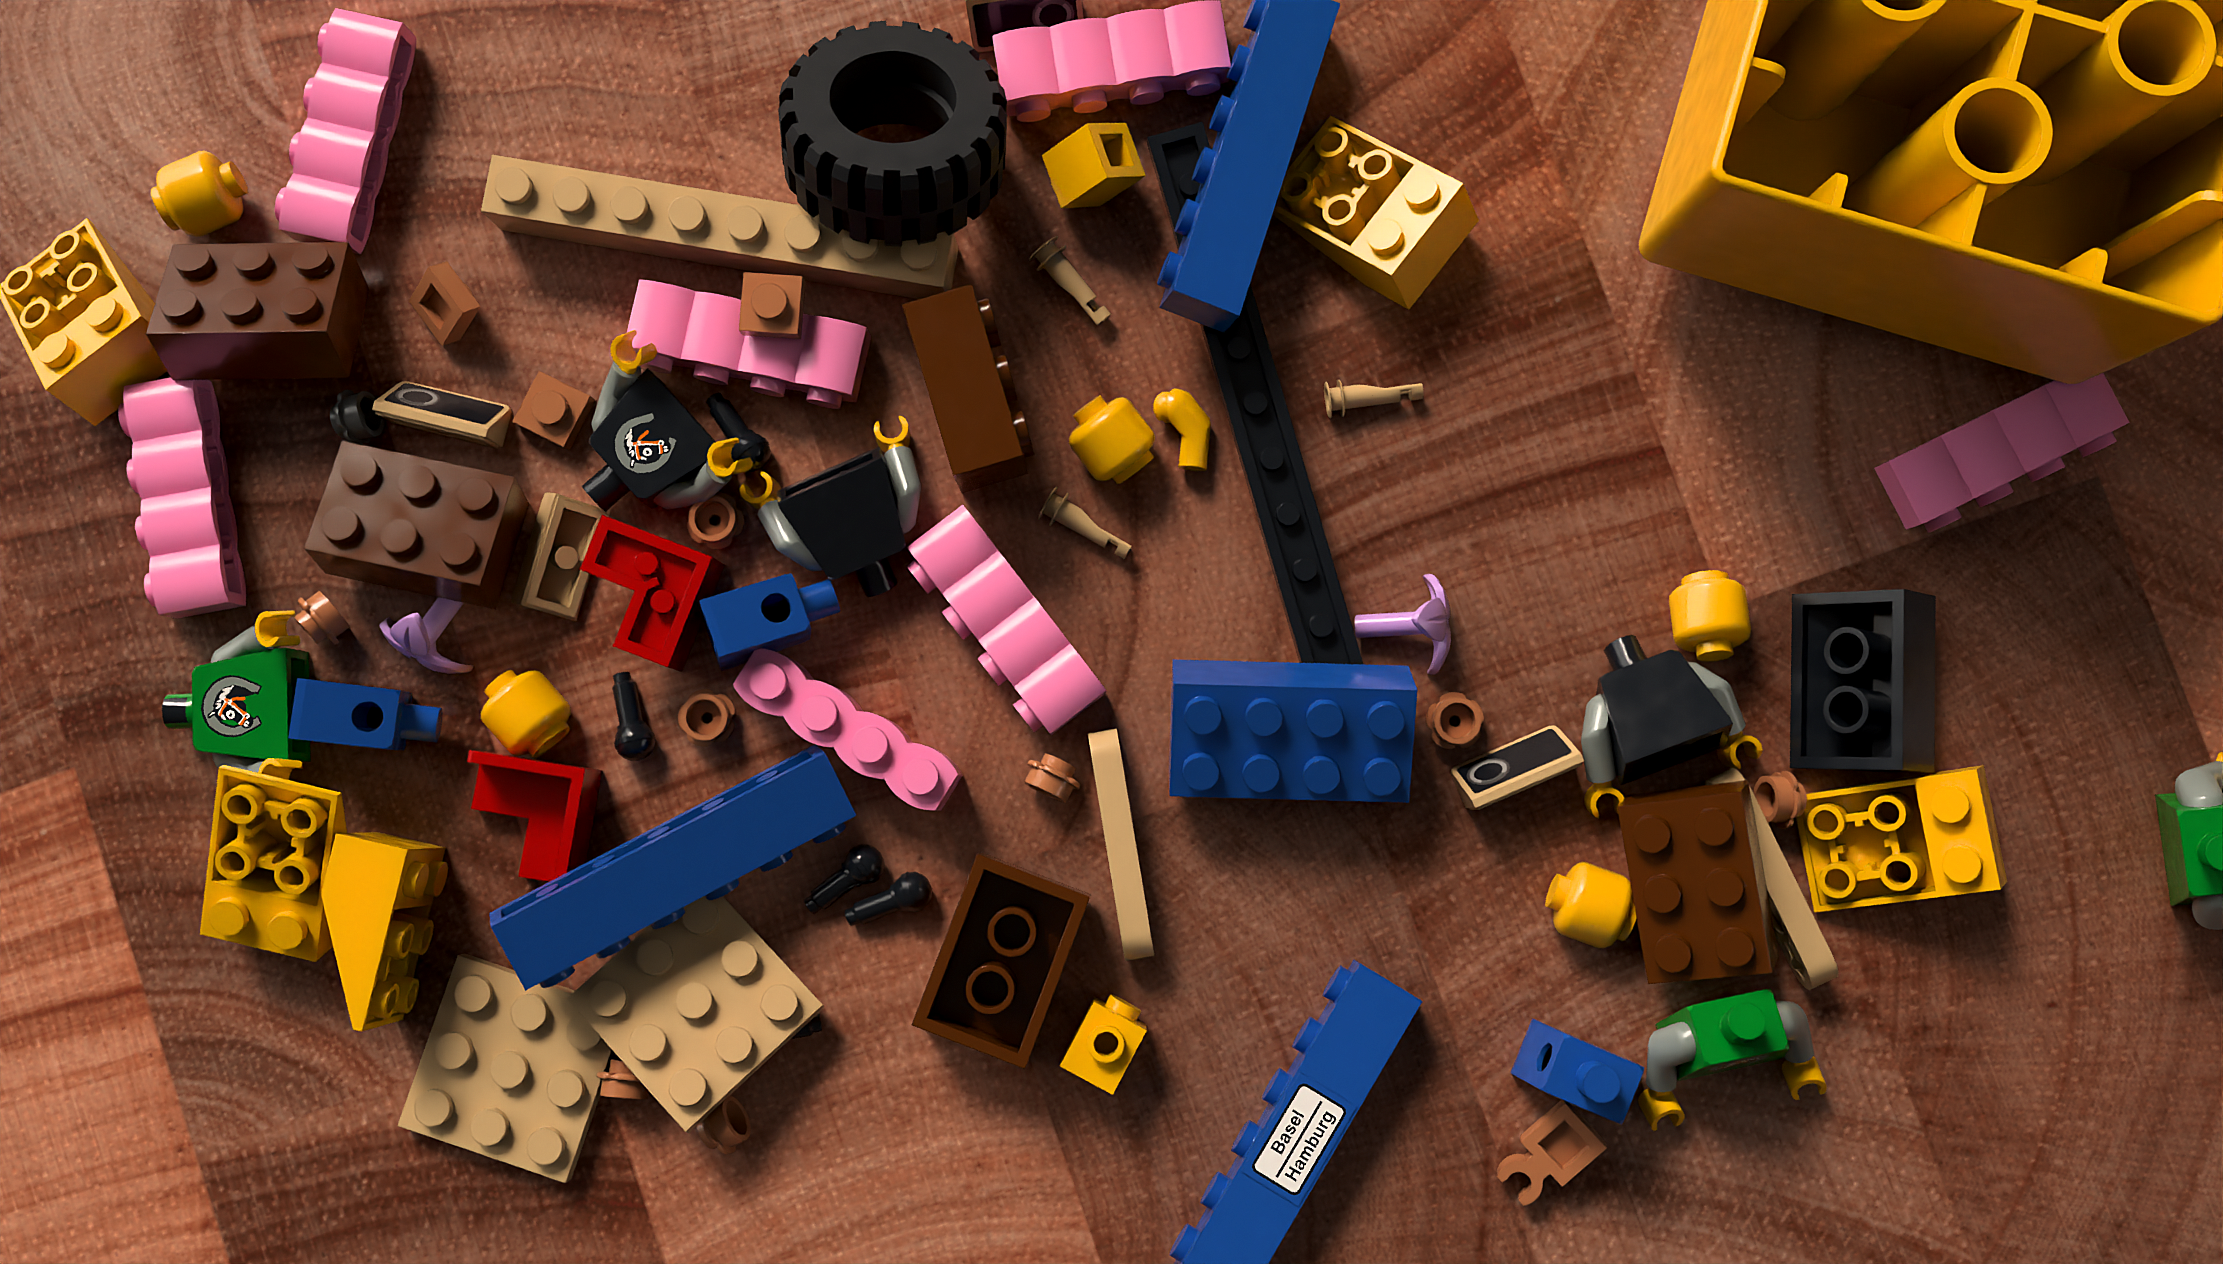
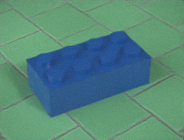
(1291, 730)

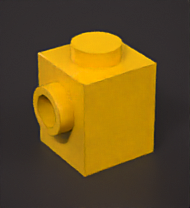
(1093, 165)
(1105, 1042)

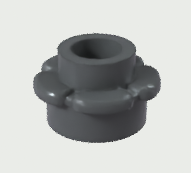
(354, 418)

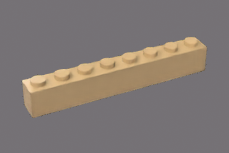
(706, 228)

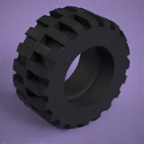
(893, 79)

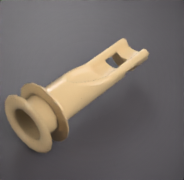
(1068, 278)
(1364, 395)
(1077, 520)

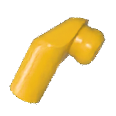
(1191, 422)

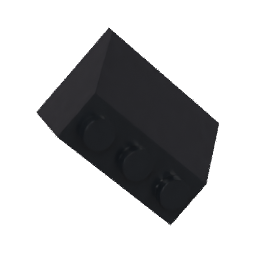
(1863, 681)

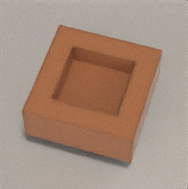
(444, 303)
(772, 305)
(554, 410)

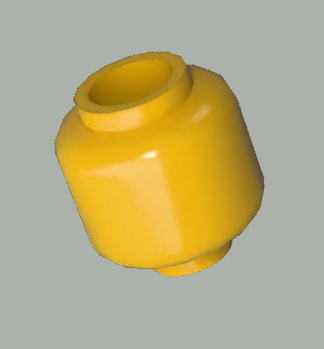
(199, 194)
(1112, 439)
(1709, 615)
(525, 713)
(1592, 905)

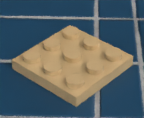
(696, 1007)
(508, 1071)

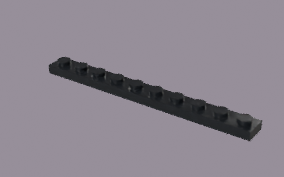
(1265, 443)

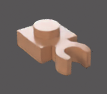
(1556, 1145)

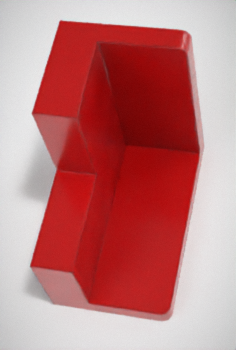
(666, 588)
(554, 798)

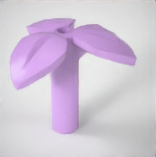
(1428, 619)
(418, 636)

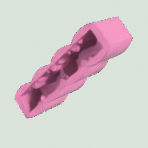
(1113, 58)
(347, 130)
(704, 335)
(1999, 447)
(184, 497)
(1006, 620)
(836, 721)

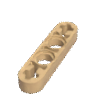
(1121, 844)
(1791, 916)

